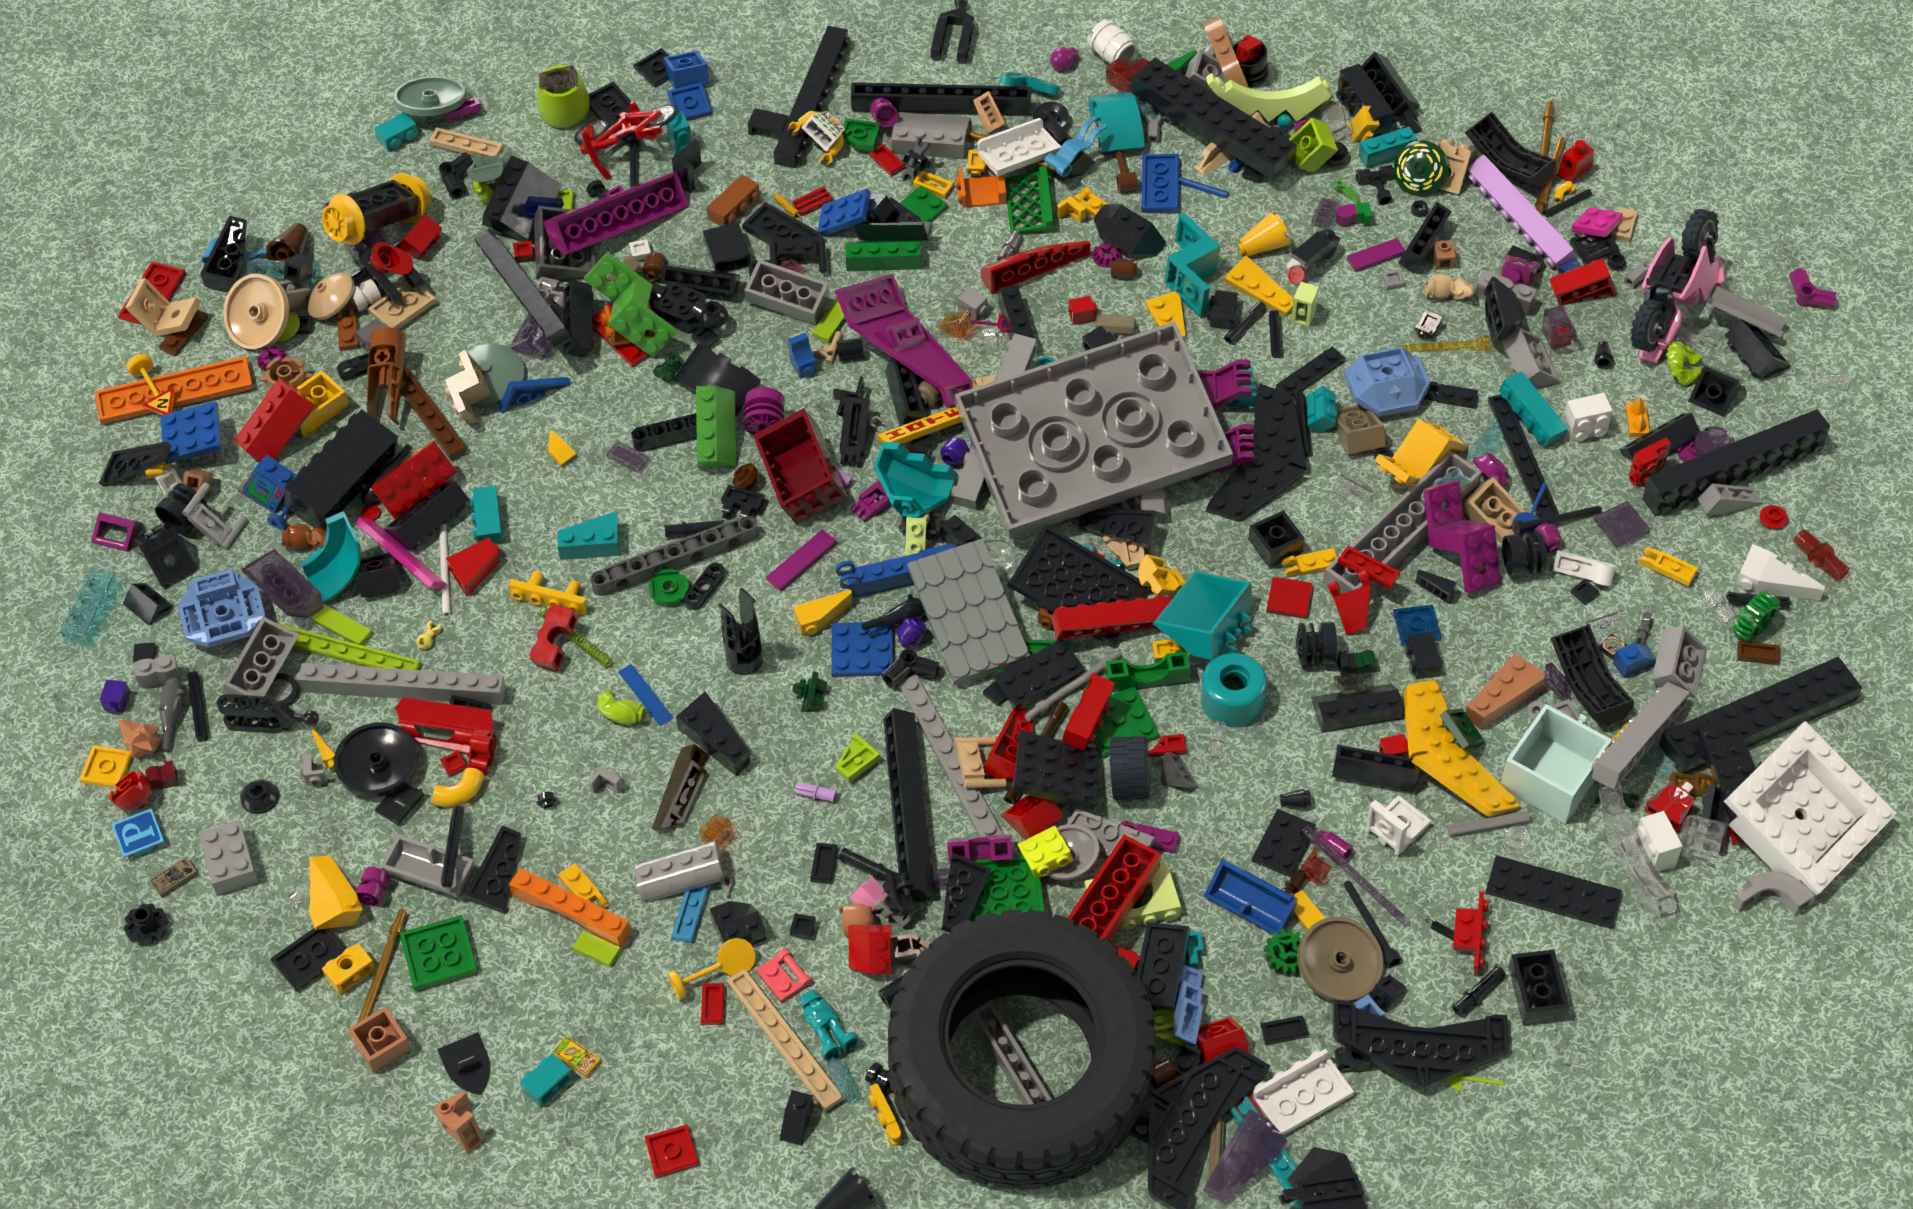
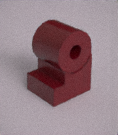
(162, 776)

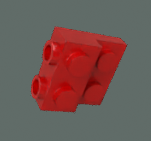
(1648, 461)

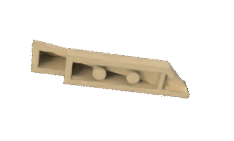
(1215, 156)

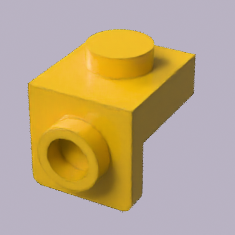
(976, 165)
(1072, 207)
(1164, 647)

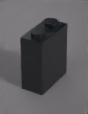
(726, 247)

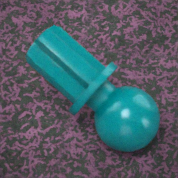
(1284, 119)

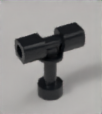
(1377, 179)

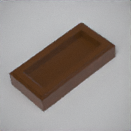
(1758, 653)

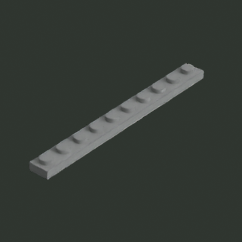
(947, 756)

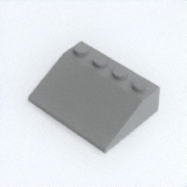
(944, 133)

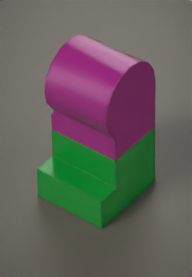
(1354, 214)

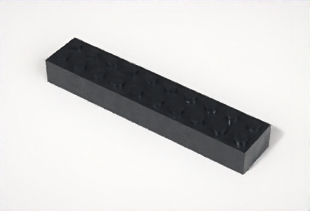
(1214, 118)
(1736, 462)
(1767, 711)

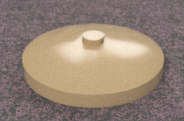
(256, 311)

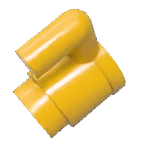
(156, 470)

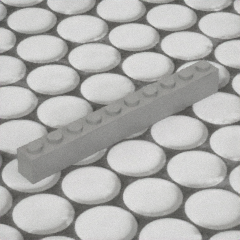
(971, 478)
(400, 683)

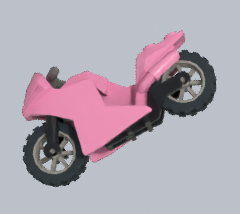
(1677, 280)

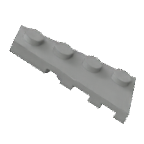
(1108, 832)

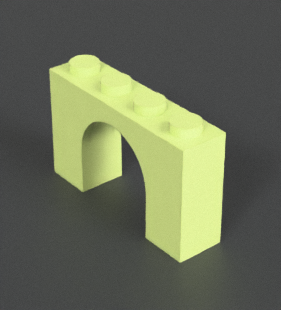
(1162, 905)

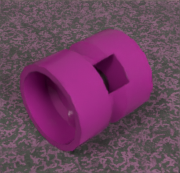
(883, 112)
(372, 886)

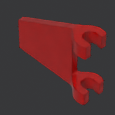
(1354, 604)

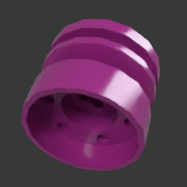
(762, 409)

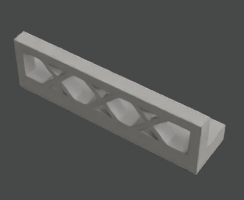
(1747, 311)

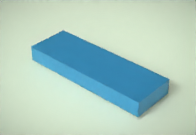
(689, 914)

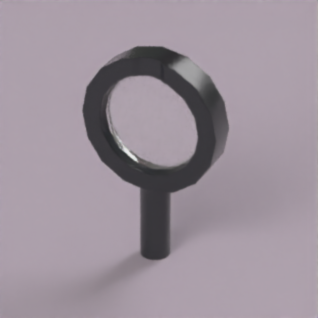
(283, 690)

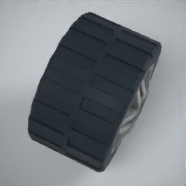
(1129, 768)

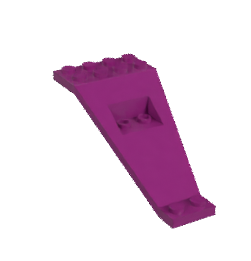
(881, 316)

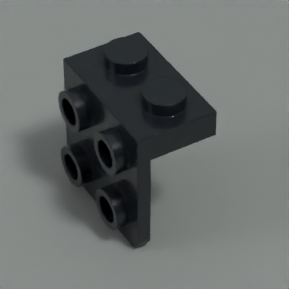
(685, 162)

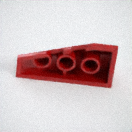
(1003, 753)

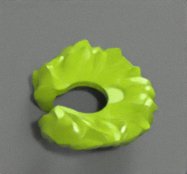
(1676, 355)

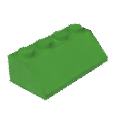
(715, 427)

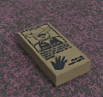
(173, 877)

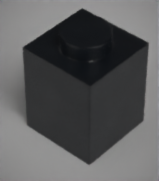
(298, 268)

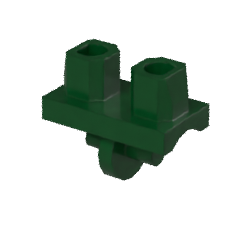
(807, 690)

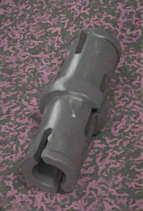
(1010, 246)

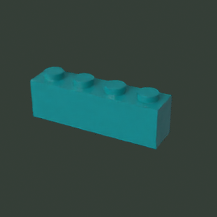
(1533, 409)

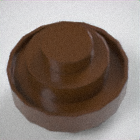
(745, 476)

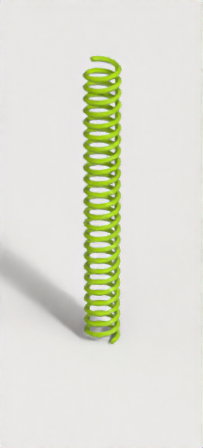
(603, 664)

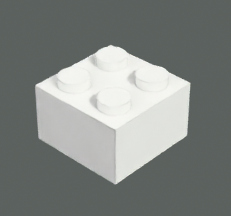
(1587, 417)
(1659, 840)

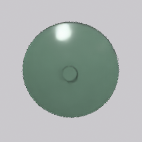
(429, 96)
(498, 368)

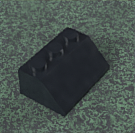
(1756, 349)

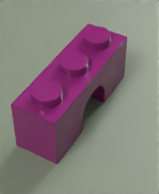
(985, 847)

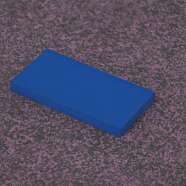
(1160, 183)

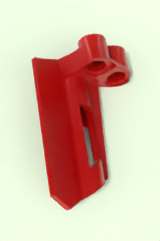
(470, 728)

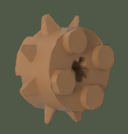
(286, 369)

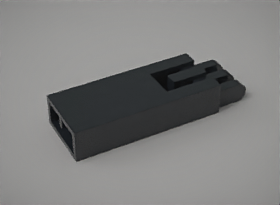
(854, 426)

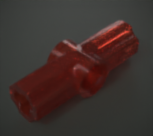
(1821, 554)

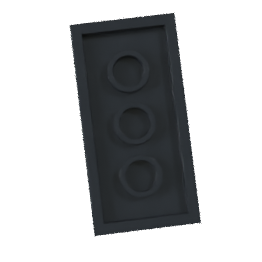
(608, 104)
(773, 224)
(1038, 674)
(1163, 963)

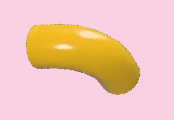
(462, 792)

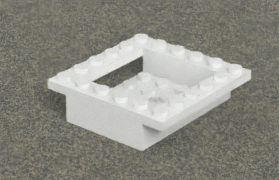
(1816, 781)

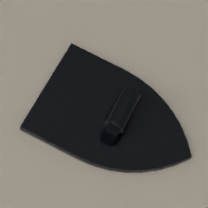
(467, 1063)

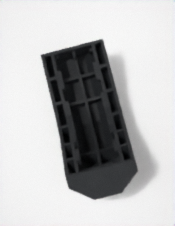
(1507, 154)
(1590, 676)

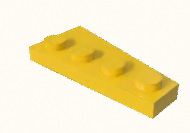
(1257, 284)

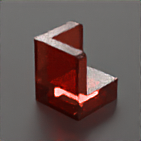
(1315, 868)

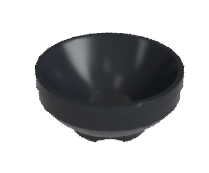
(260, 803)

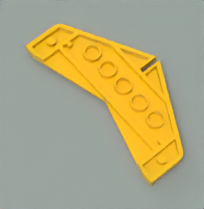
(1440, 757)

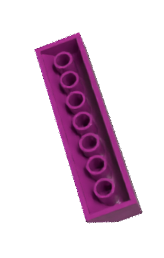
(616, 213)

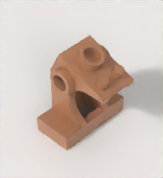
(449, 1115)

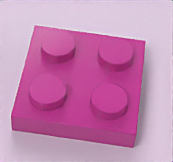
(1597, 222)

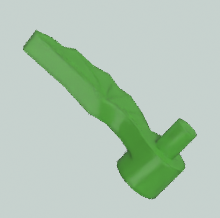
(1347, 190)

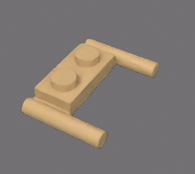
(971, 762)

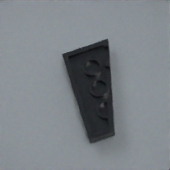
(1121, 524)

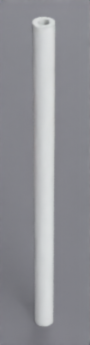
(444, 568)

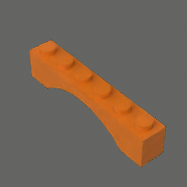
(545, 894)

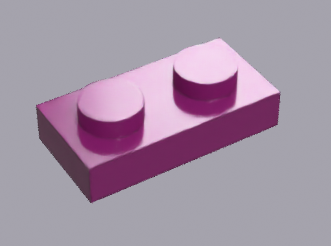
(469, 107)

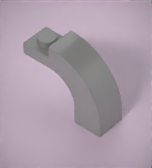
(1775, 886)

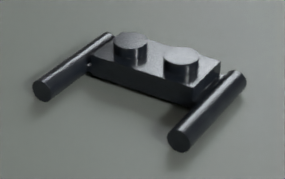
(798, 249)

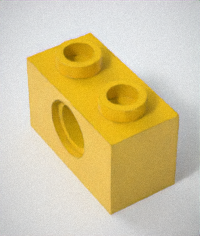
(344, 979)

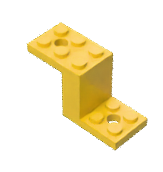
(1419, 452)

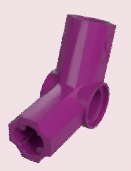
(1807, 293)

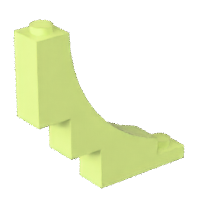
(1296, 101)

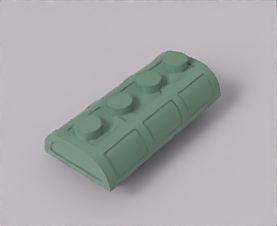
(489, 168)

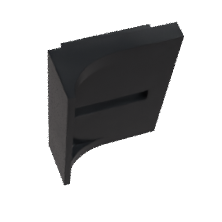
(394, 811)

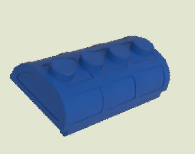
(1251, 897)

